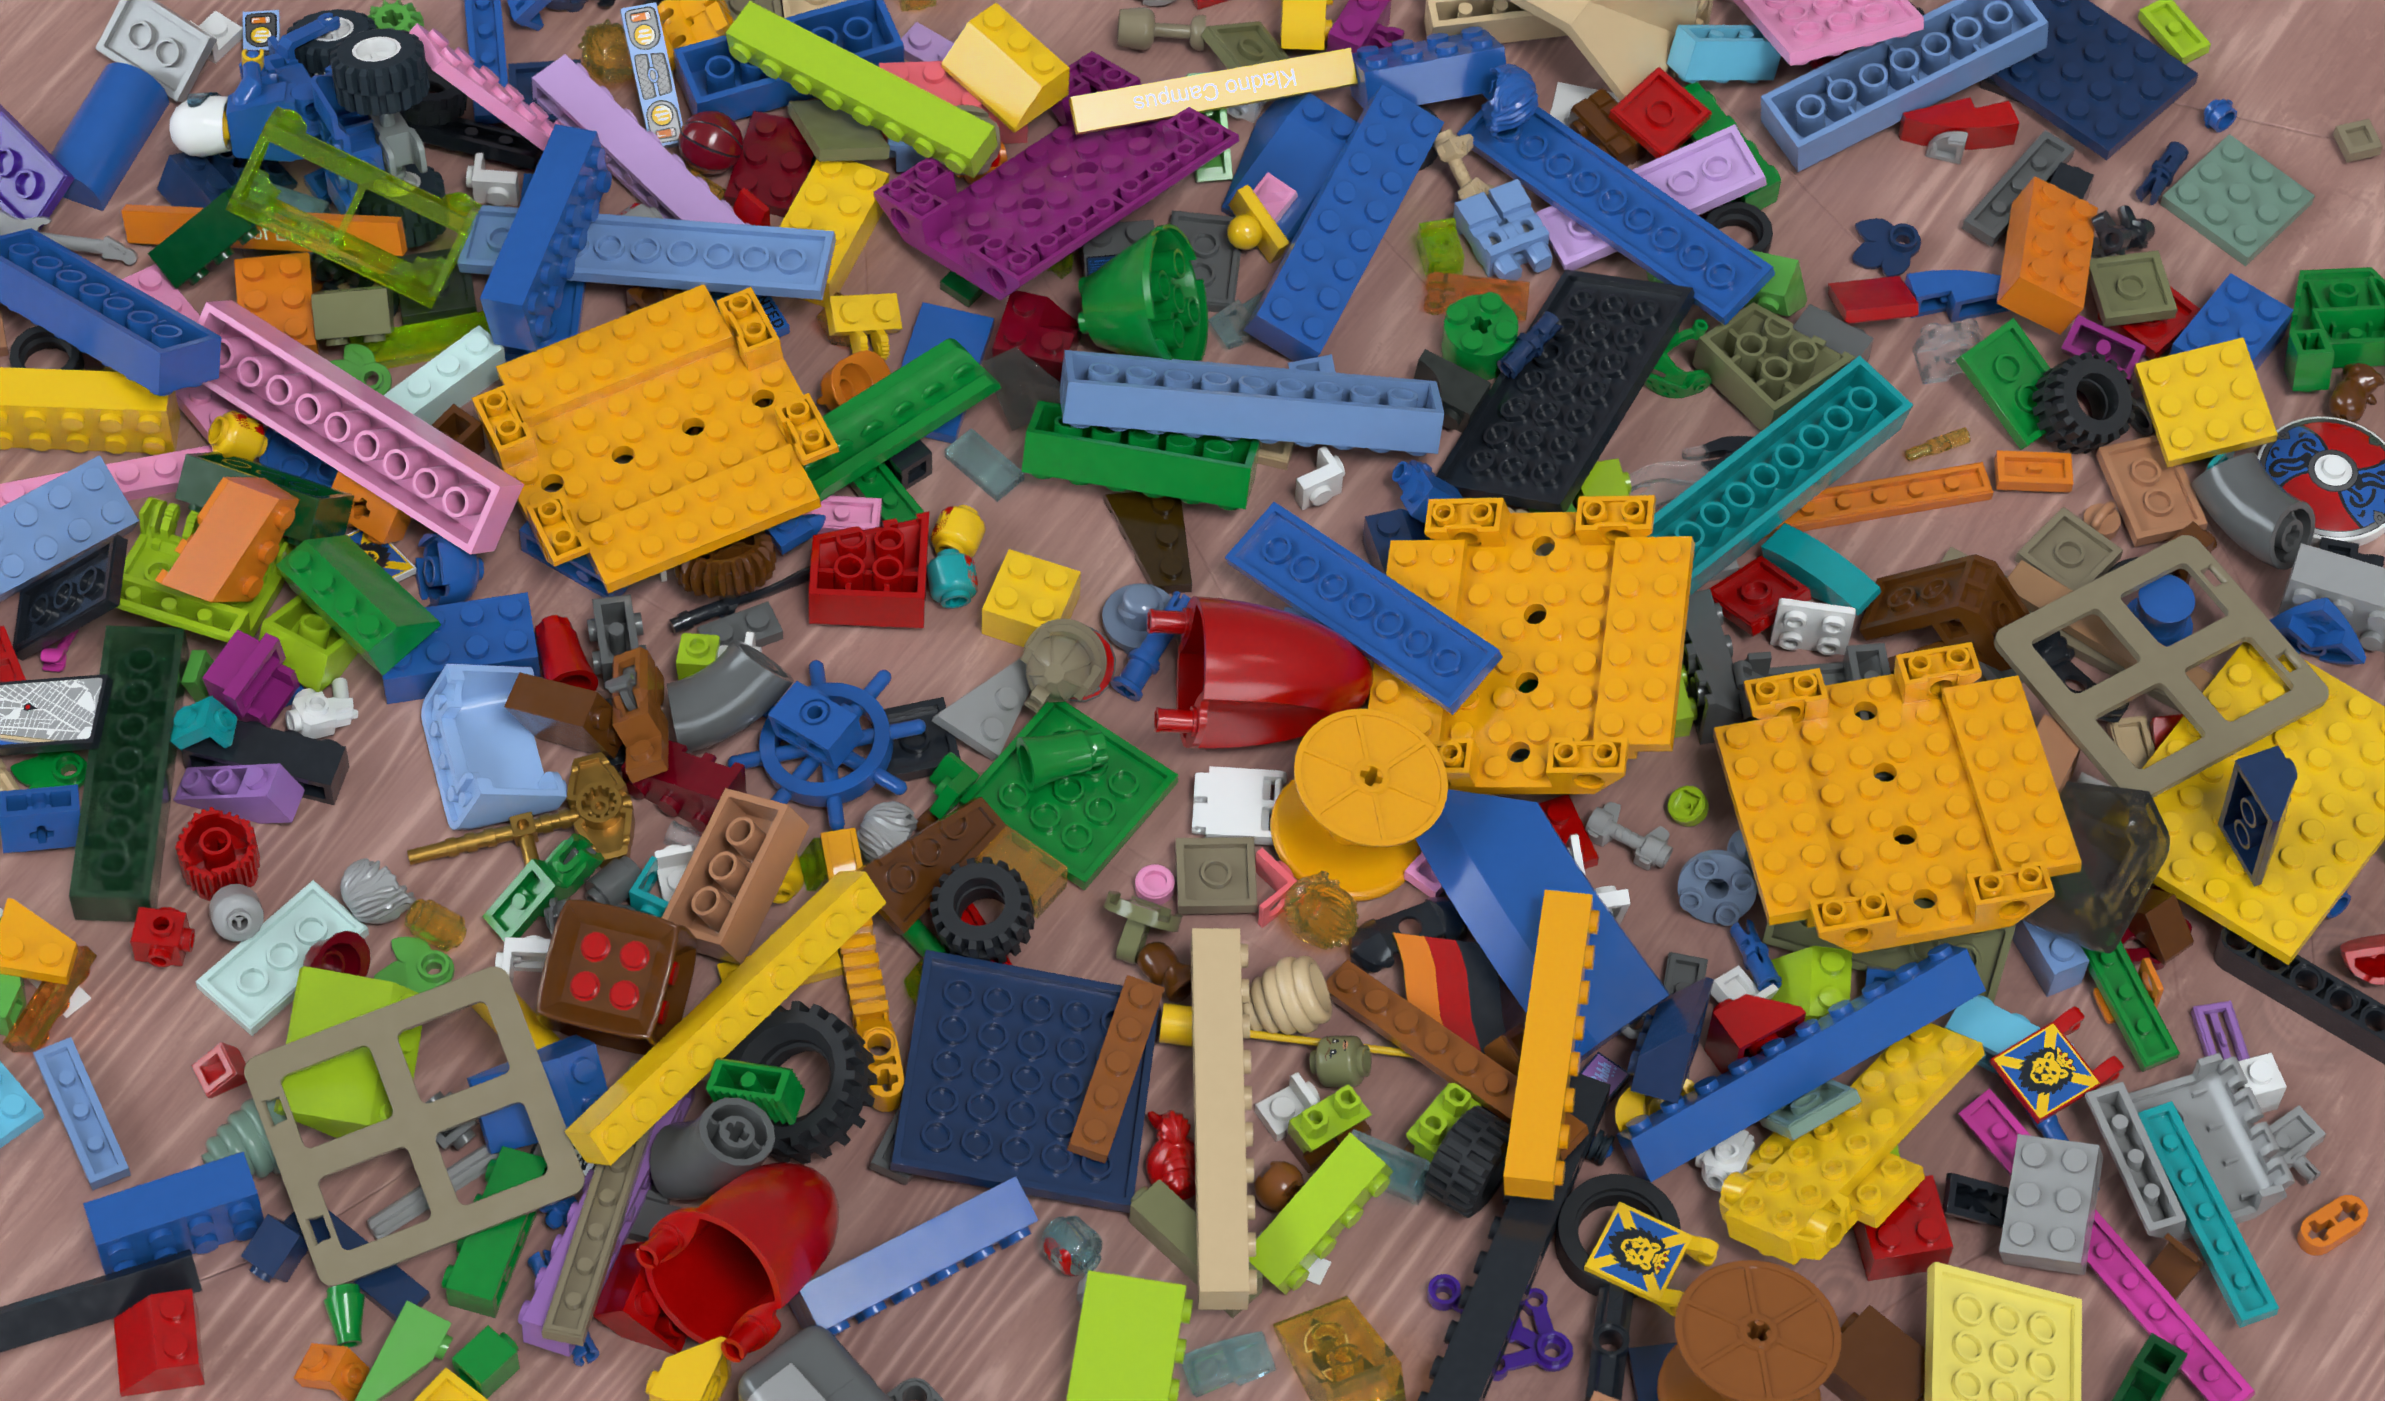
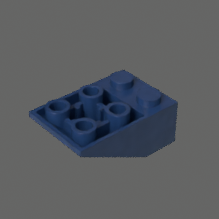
(197, 181)

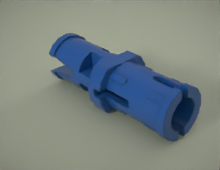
(1755, 955)

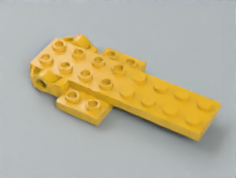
(1814, 1188)

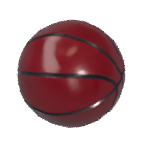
(710, 142)

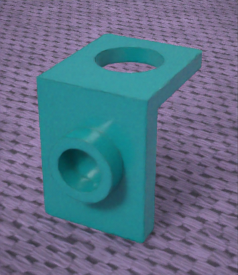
(640, 894)

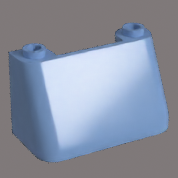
(481, 752)

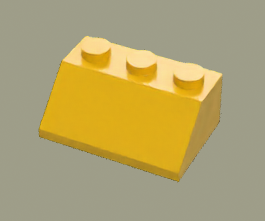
(1006, 68)

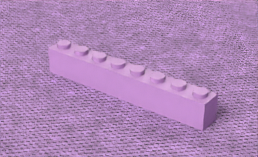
(630, 150)

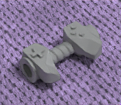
(1650, 850)

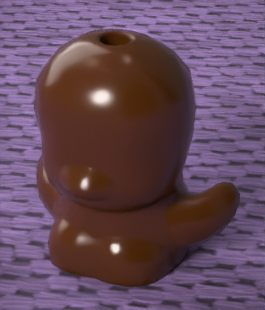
(2355, 391)
(1166, 970)

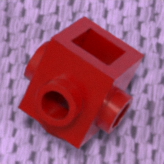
(162, 936)

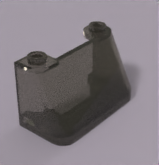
(2120, 852)

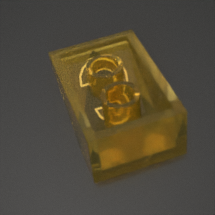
(1340, 1355)

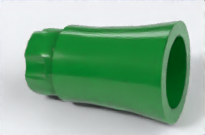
(1060, 755)

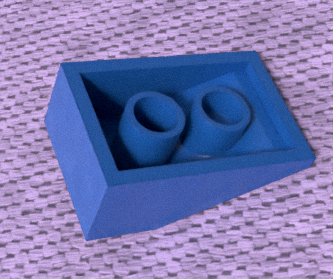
(574, 1078)

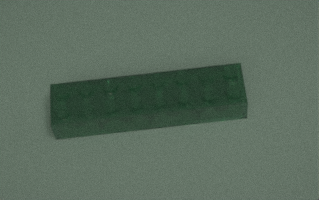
(130, 776)

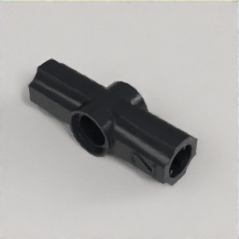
(1613, 1328)

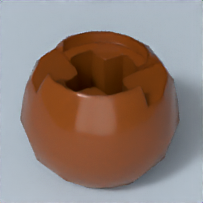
(1278, 1185)

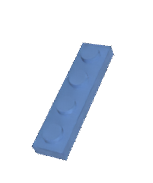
(81, 1113)

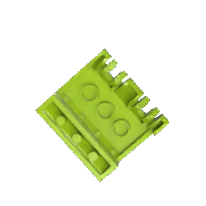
(162, 603)

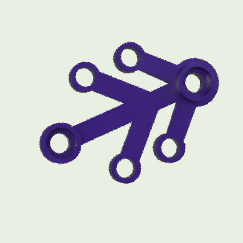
(1535, 1343)

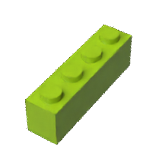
(1319, 1214)

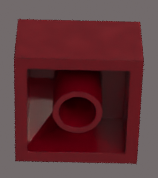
(1038, 330)

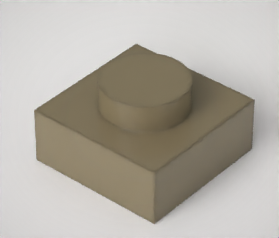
(2357, 140)

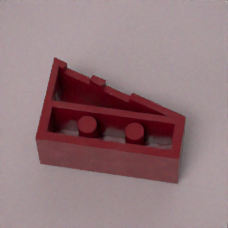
(689, 785)

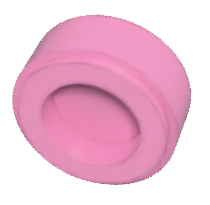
(1155, 884)

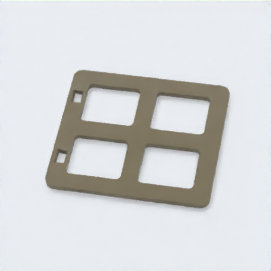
(2160, 667)
(415, 1125)

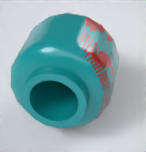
(952, 578)

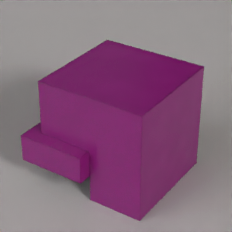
(251, 678)

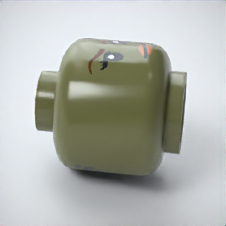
(1341, 1061)

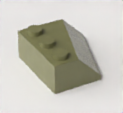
(1765, 363)

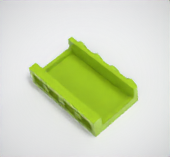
(1129, 1339)

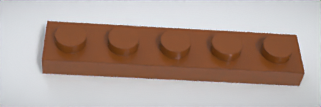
(1115, 1069)

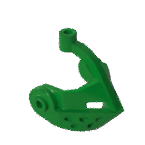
(1678, 382)

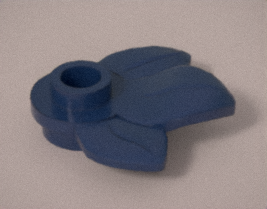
(1883, 246)

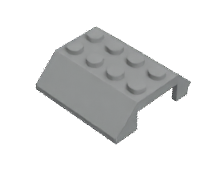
(2222, 1131)

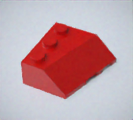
(871, 575)

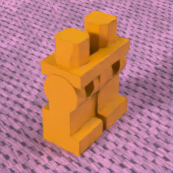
(692, 22)

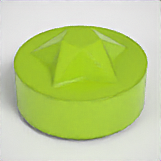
(1688, 806)

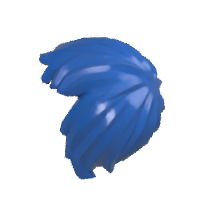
(1511, 99)

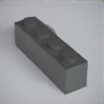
(1710, 667)

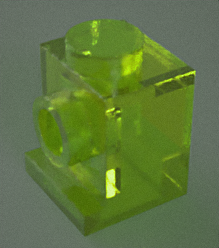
(1440, 247)

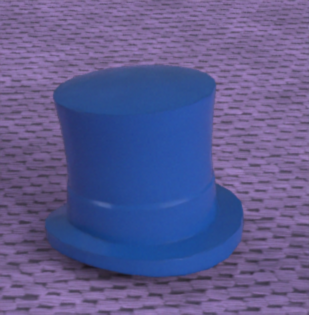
(2165, 609)

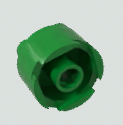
(1479, 333)

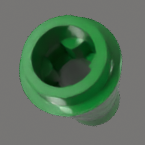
(345, 1312)

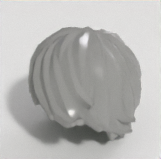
(885, 828)
(374, 893)

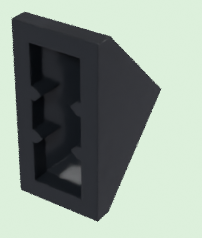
(1975, 1200)

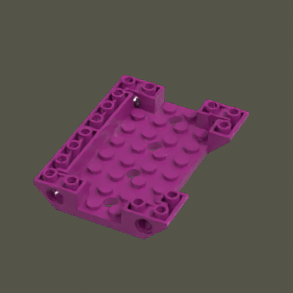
(1076, 182)

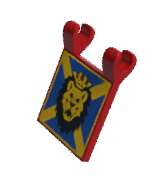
(2049, 1071)

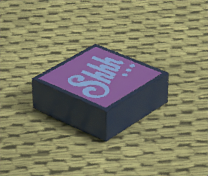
(1607, 1071)

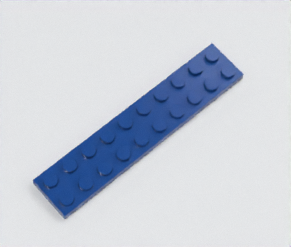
(1625, 211)

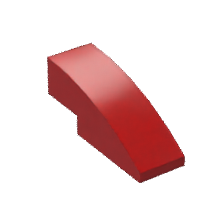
(1986, 125)

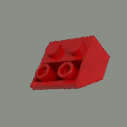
(631, 1308)

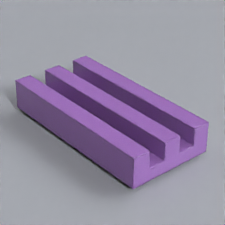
(2198, 1015)

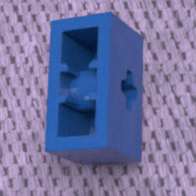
(39, 818)

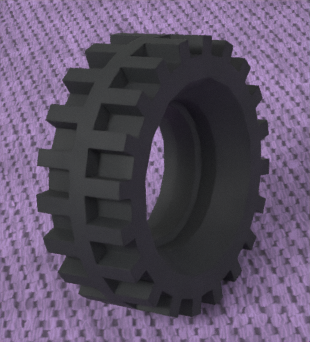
(814, 1030)

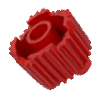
(217, 852)

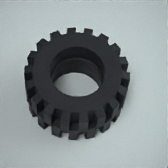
(2106, 392)
(975, 883)
(1469, 1162)

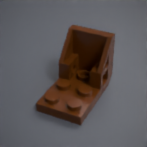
(1937, 594)

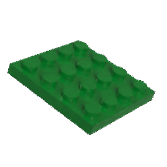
(1084, 815)

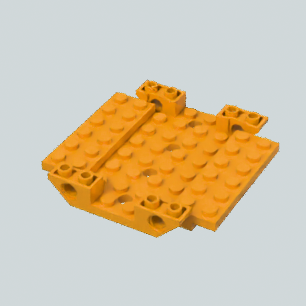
(636, 393)
(1600, 656)
(1963, 787)

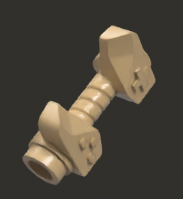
(1451, 150)

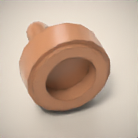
(2103, 519)

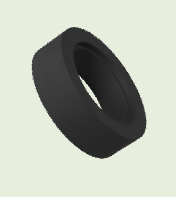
(1599, 1193)

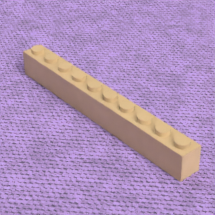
(1220, 1120)

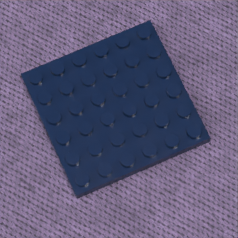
(1002, 1077)

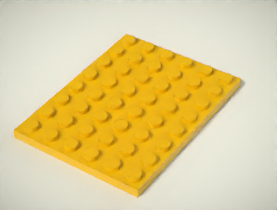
(2328, 826)

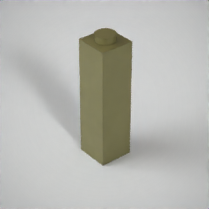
(1172, 1229)

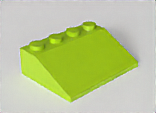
(348, 1089)

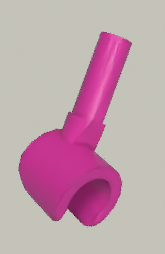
(55, 658)

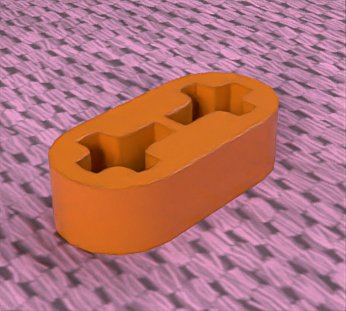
(2337, 1231)

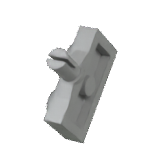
(2296, 1136)

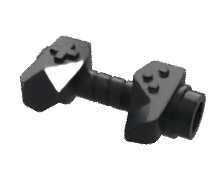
(2122, 237)

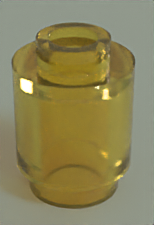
(436, 924)

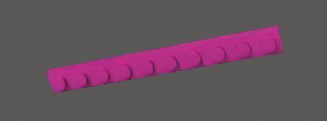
(2122, 1270)

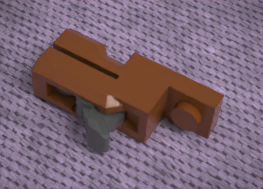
(637, 714)

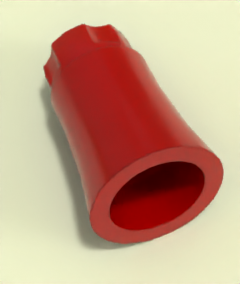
(562, 653)

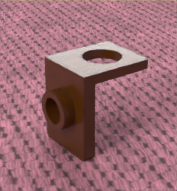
(2175, 1267)

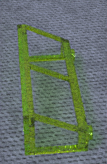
(258, 202)

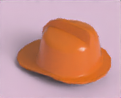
(851, 377)

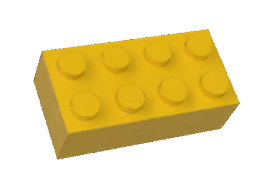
(841, 200)

